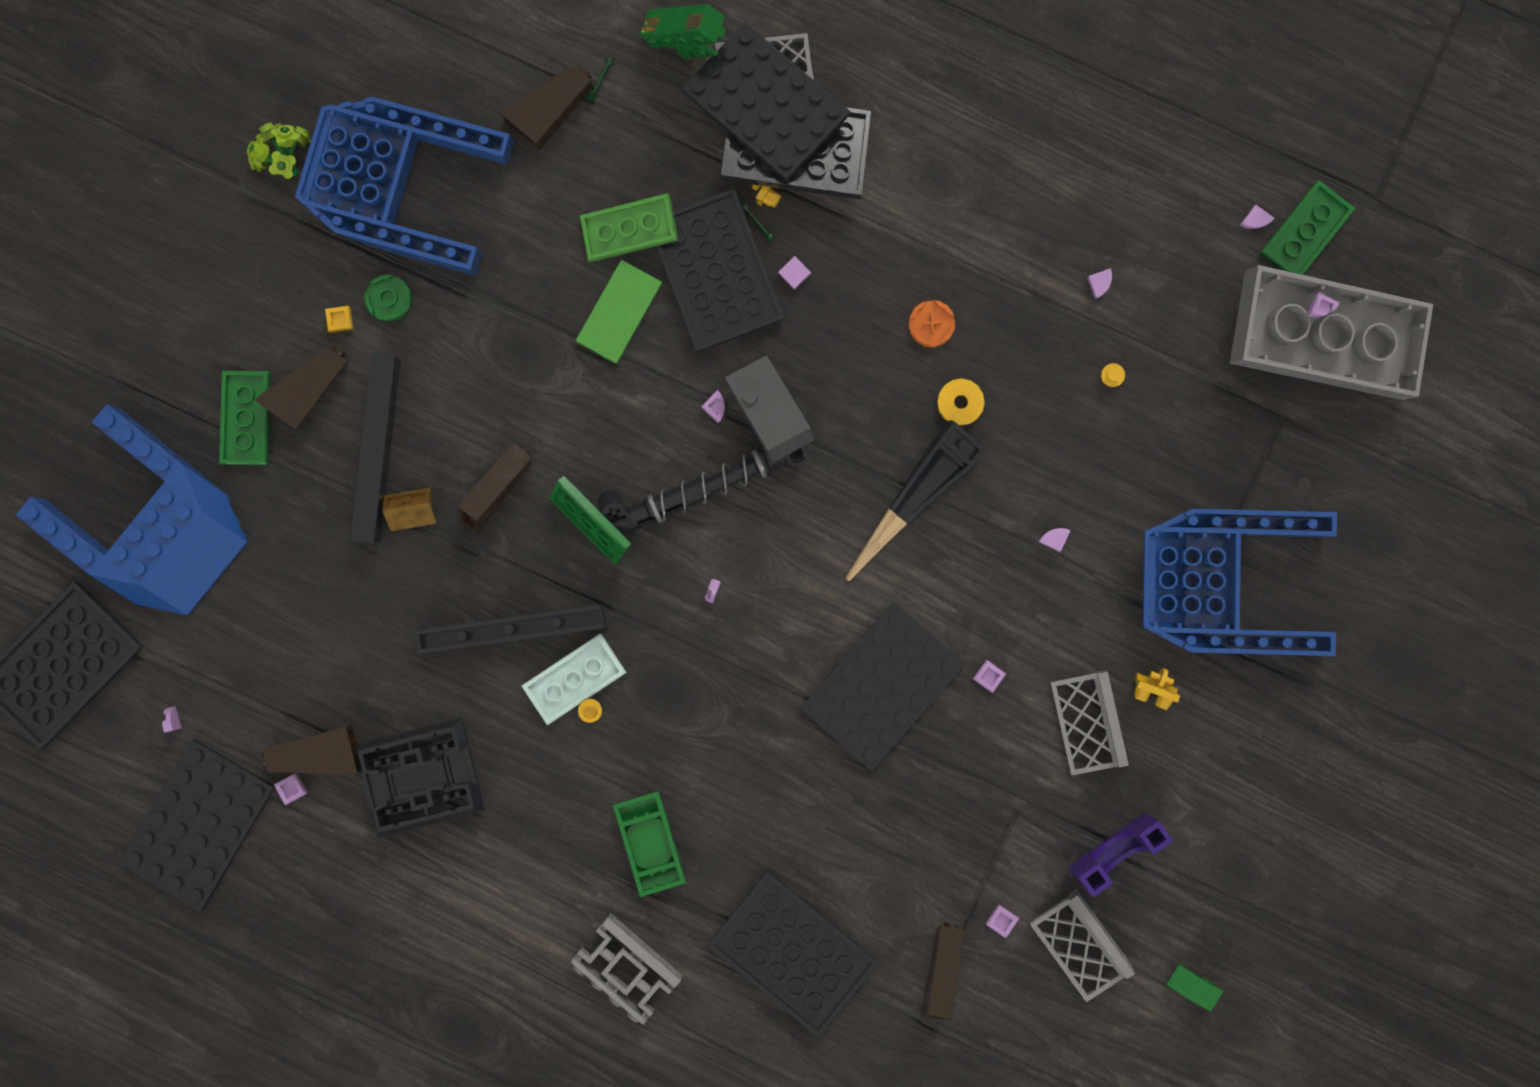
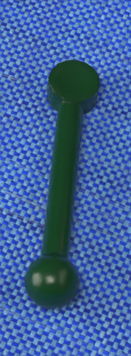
(591, 96)
(769, 236)

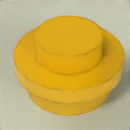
(1113, 375)
(589, 710)

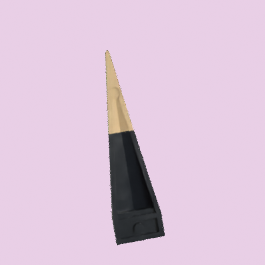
(939, 467)

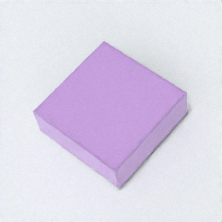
(794, 273)
(989, 676)
(291, 788)
(1002, 920)

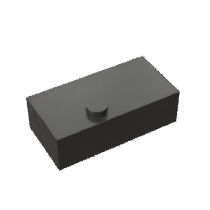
(769, 409)

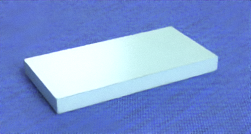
(574, 679)

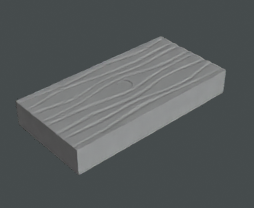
(1364, 345)

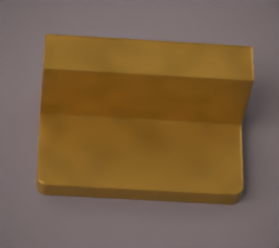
(409, 509)

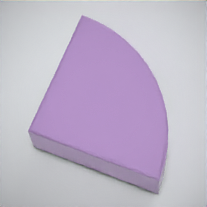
(1256, 218)
(1100, 282)
(1321, 306)
(715, 406)
(1055, 538)
(712, 590)
(172, 720)

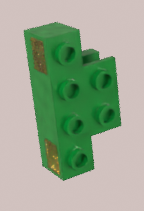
(684, 28)

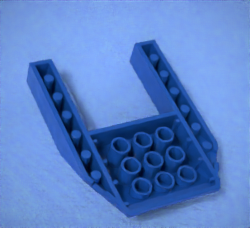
(362, 168)
(173, 544)
(1195, 581)

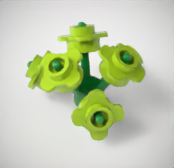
(281, 160)

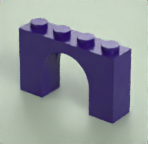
(1141, 834)

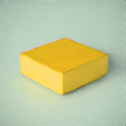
(339, 319)

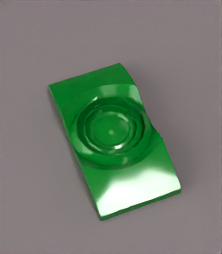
(649, 843)

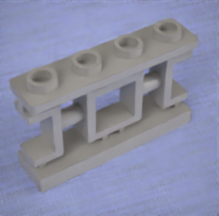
(638, 953)

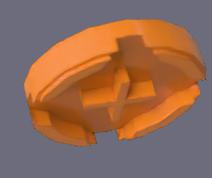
(931, 323)

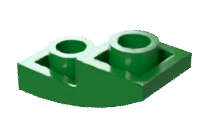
(1195, 988)

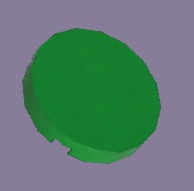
(388, 298)

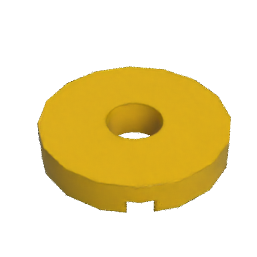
(970, 392)

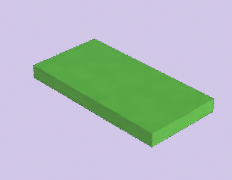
(629, 227)
(619, 312)

